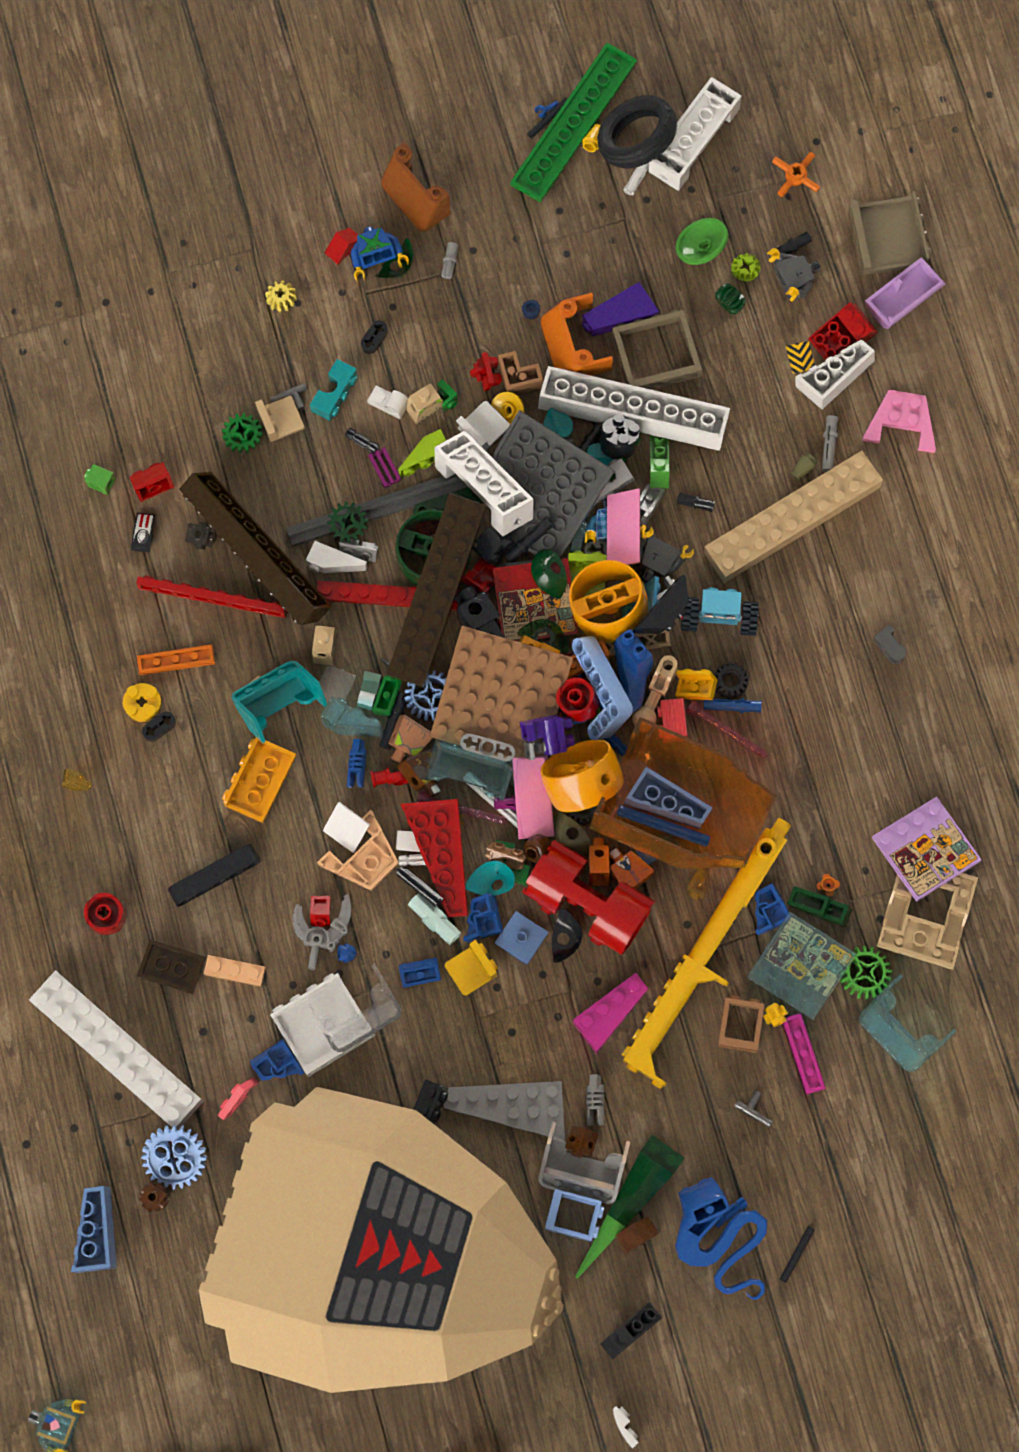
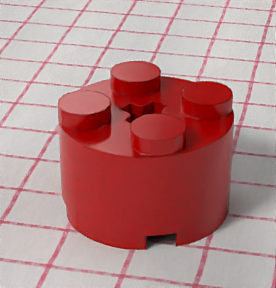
(577, 700)
(98, 905)

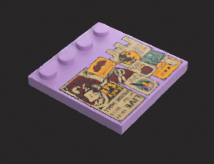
(926, 848)

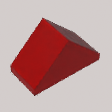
(341, 245)

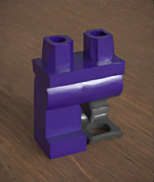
(550, 731)

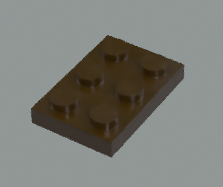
(171, 966)

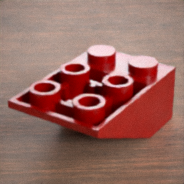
(842, 331)

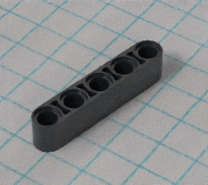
(214, 875)

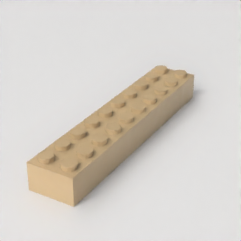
(793, 516)

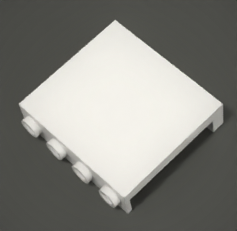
(302, 1030)

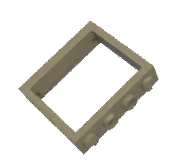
(662, 379)

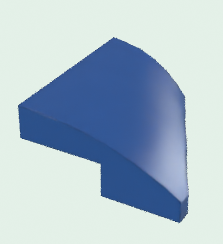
(770, 909)
(484, 918)
(276, 1062)

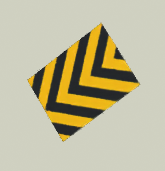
(800, 357)

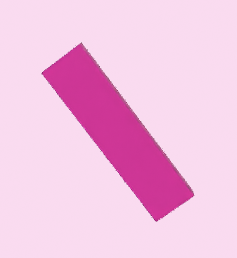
(803, 1054)

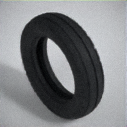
(648, 149)

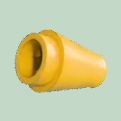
(590, 140)

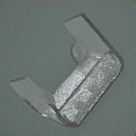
(364, 1024)

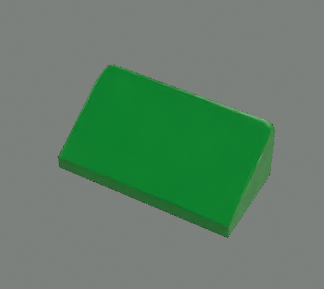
(386, 696)

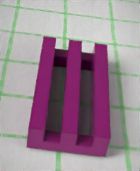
(377, 454)

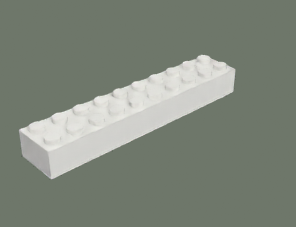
(652, 410)
(116, 1050)

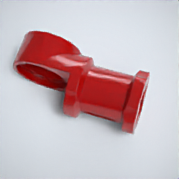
(385, 776)

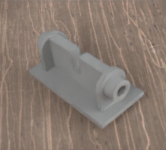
(365, 552)

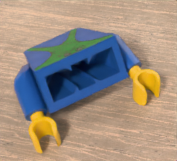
(374, 248)

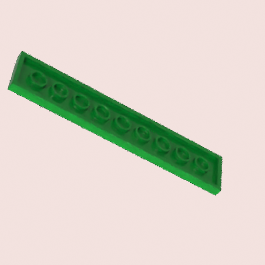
(573, 122)

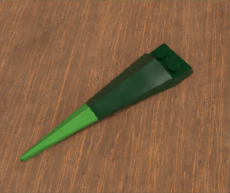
(648, 1174)

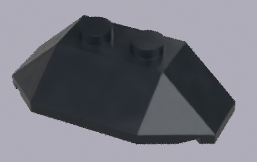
(666, 610)

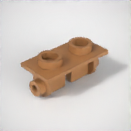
(498, 852)

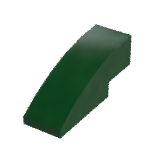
(819, 906)

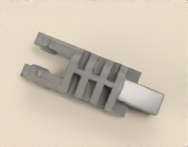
(595, 1100)

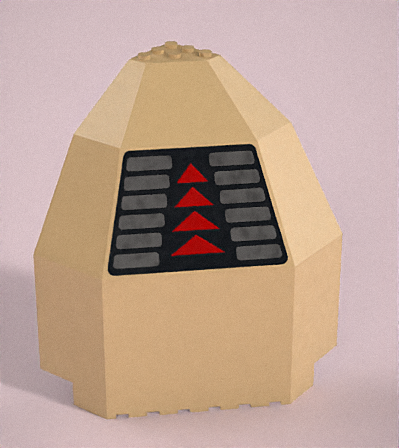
(372, 1252)

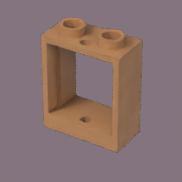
(737, 1044)

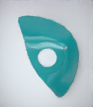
(484, 876)

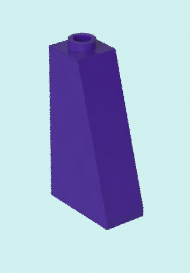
(622, 308)

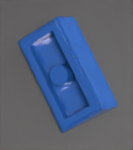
(419, 972)

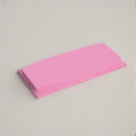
(623, 527)
(531, 798)

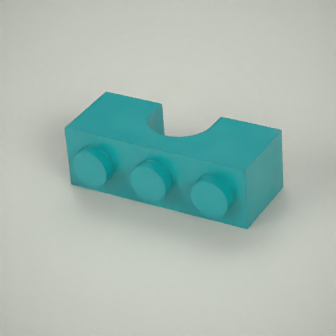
(328, 404)

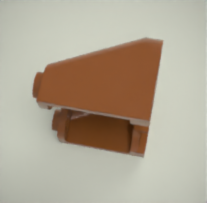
(420, 206)

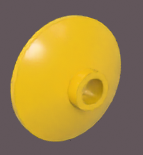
(505, 400)

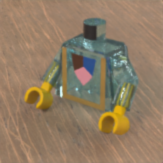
(57, 1424)

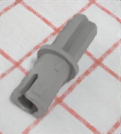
(449, 260)

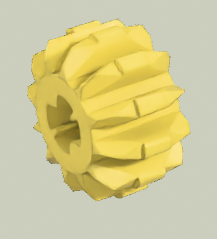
(274, 294)

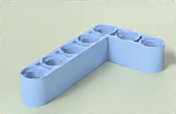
(607, 687)

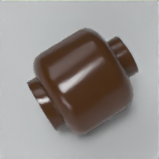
(536, 847)

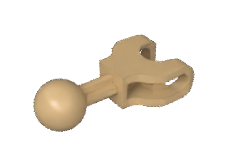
(659, 687)

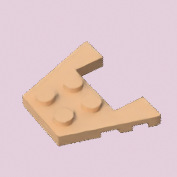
(369, 863)

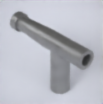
(294, 392)
(749, 1109)

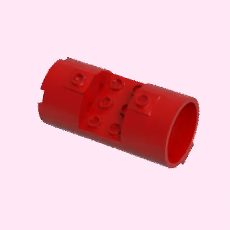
(558, 880)

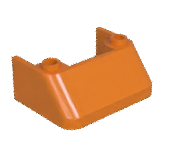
(560, 342)

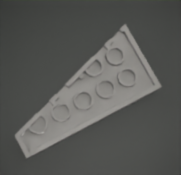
(520, 1106)

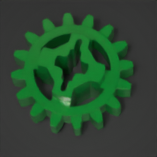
(232, 436)

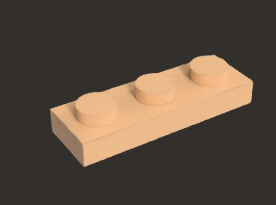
(234, 970)

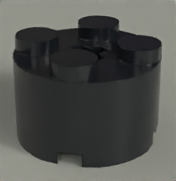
(619, 437)
(493, 545)

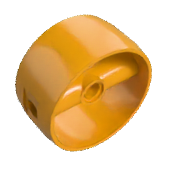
(595, 604)
(582, 775)

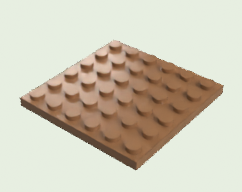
(494, 688)

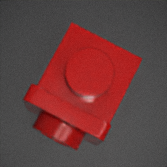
(320, 911)

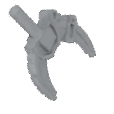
(319, 937)

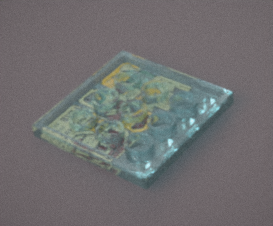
(801, 966)

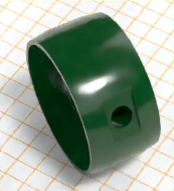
(415, 542)

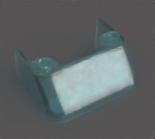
(469, 767)
(893, 1036)

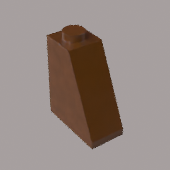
(636, 1235)

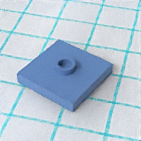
(521, 938)

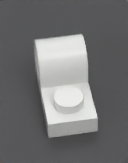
(391, 403)

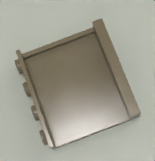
(889, 234)

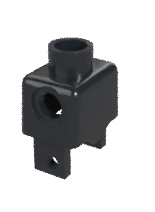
(488, 618)

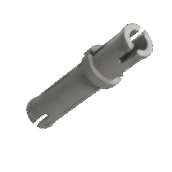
(829, 444)

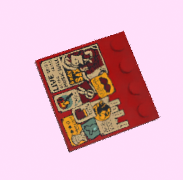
(524, 601)

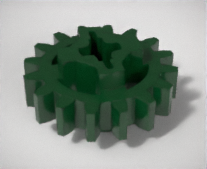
(359, 525)

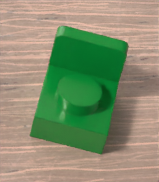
(447, 393)

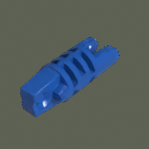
(356, 763)

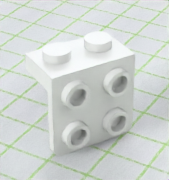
(484, 425)

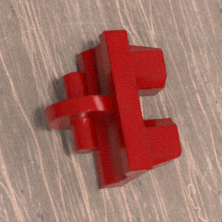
(483, 371)

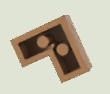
(519, 379)

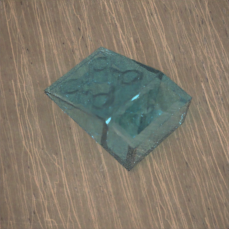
(349, 721)

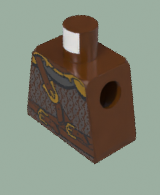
(415, 772)

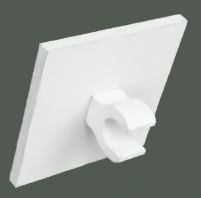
(346, 827)

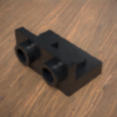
(430, 1100)

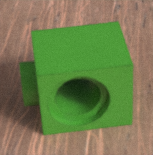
(99, 479)

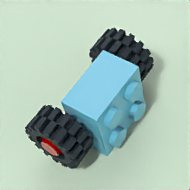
(721, 608)

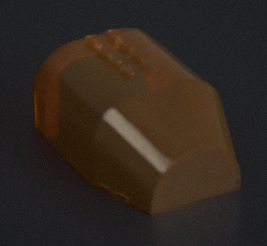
(736, 801)

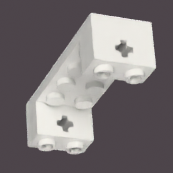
(695, 131)
(487, 480)

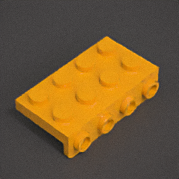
(258, 779)

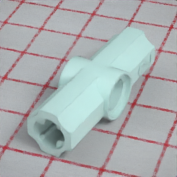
(434, 919)

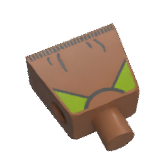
(408, 738)

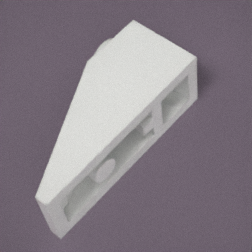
(331, 560)

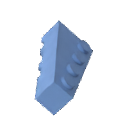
(96, 1232)

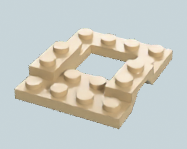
(924, 938)

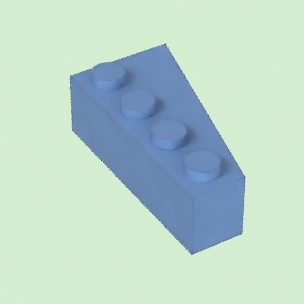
(665, 799)

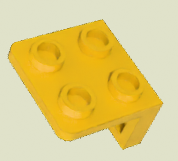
(471, 968)

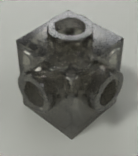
(200, 535)

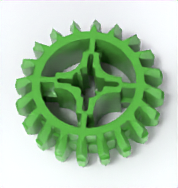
(860, 965)

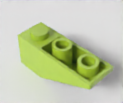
(422, 455)

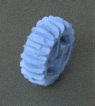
(423, 696)

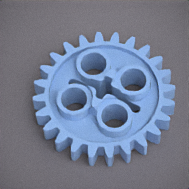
(192, 1153)

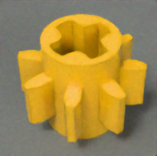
(775, 1014)

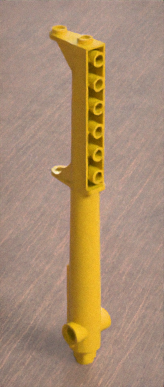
(693, 969)

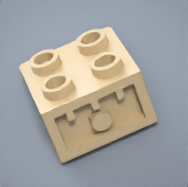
(280, 418)

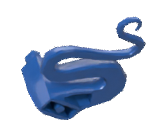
(633, 667)
(701, 1209)

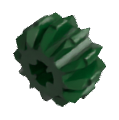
(730, 298)

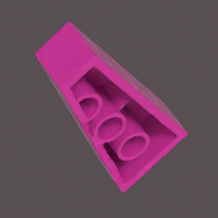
(608, 1013)

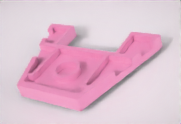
(903, 412)

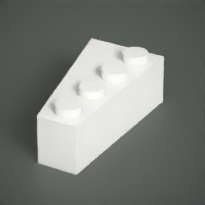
(831, 377)

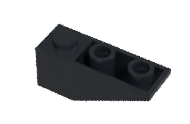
(631, 1330)

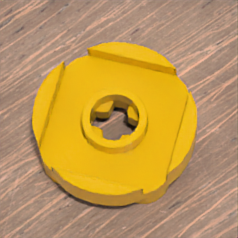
(149, 709)

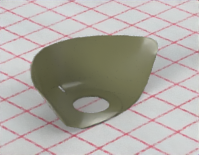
(580, 844)

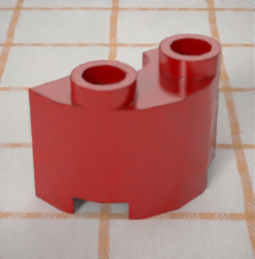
(480, 577)

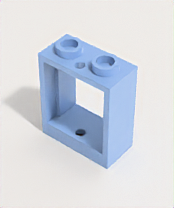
(598, 1212)

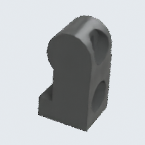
(889, 646)

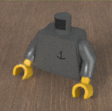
(794, 273)
(659, 557)

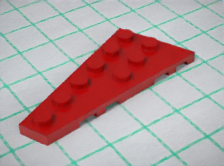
(439, 839)

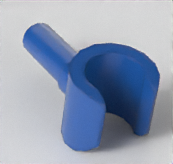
(545, 109)

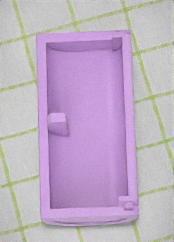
(903, 293)

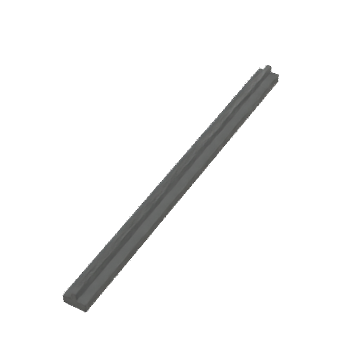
(379, 507)

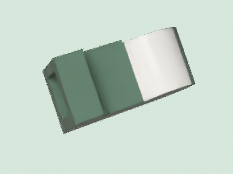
(369, 690)

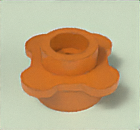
(827, 879)

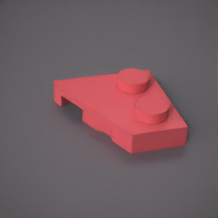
(238, 1096)

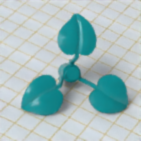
(563, 426)

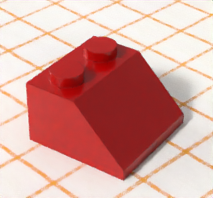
(151, 481)

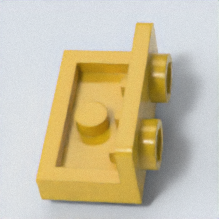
(696, 684)

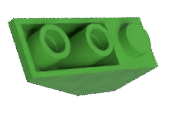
(659, 462)

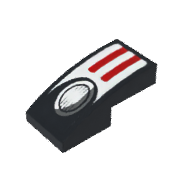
(143, 532)

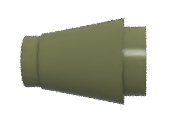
(804, 466)

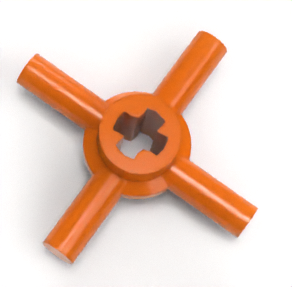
(792, 178)

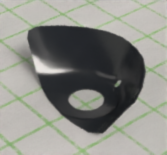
(565, 924)

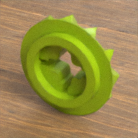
(744, 274)

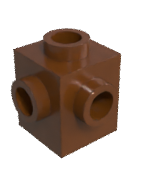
(581, 1142)
(161, 1197)

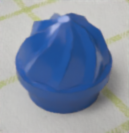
(346, 953)

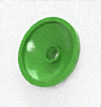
(702, 241)

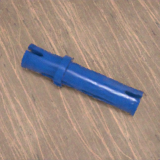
(733, 705)

